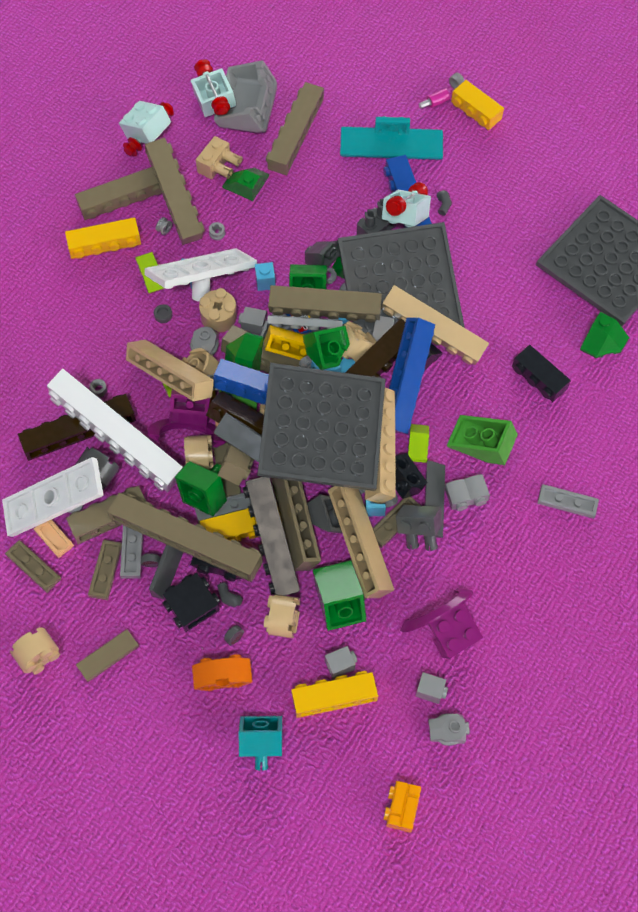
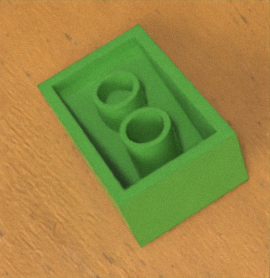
(483, 438)

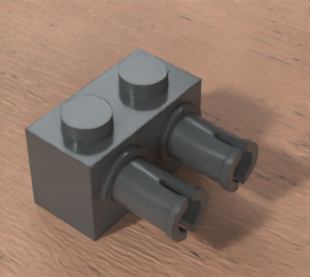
(373, 221)
(419, 520)

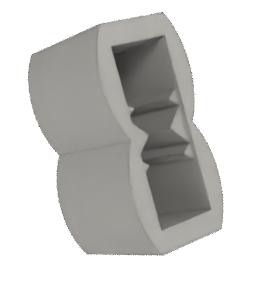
(467, 492)

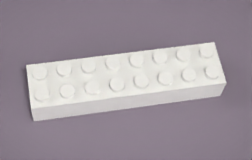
(114, 430)

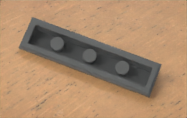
(239, 436)
(435, 488)
(165, 571)

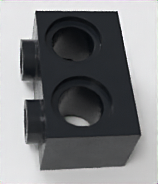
(408, 477)

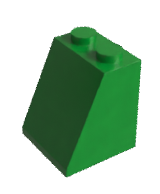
(340, 595)

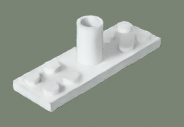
(200, 270)
(53, 497)

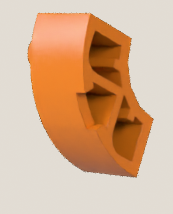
(221, 673)

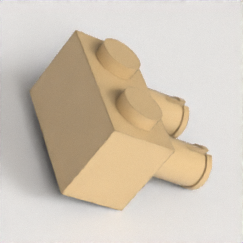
(214, 157)

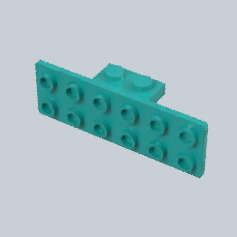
(391, 139)

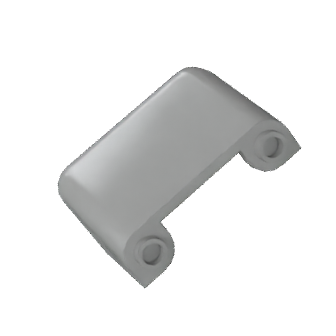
(254, 97)

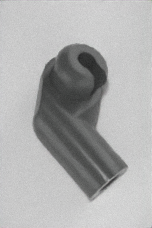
(446, 202)
(228, 598)

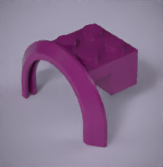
(185, 415)
(450, 624)

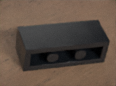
(541, 373)

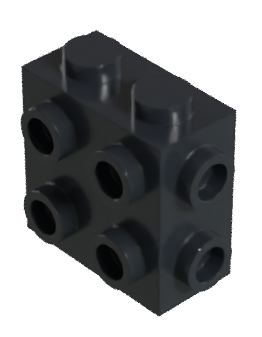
(190, 602)

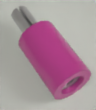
(436, 99)

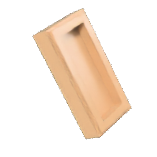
(54, 538)

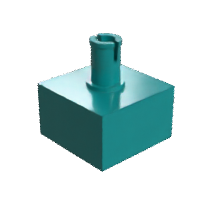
(260, 738)

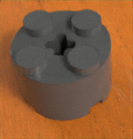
(106, 470)

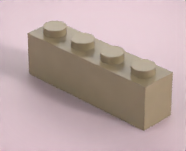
(235, 465)
(95, 518)

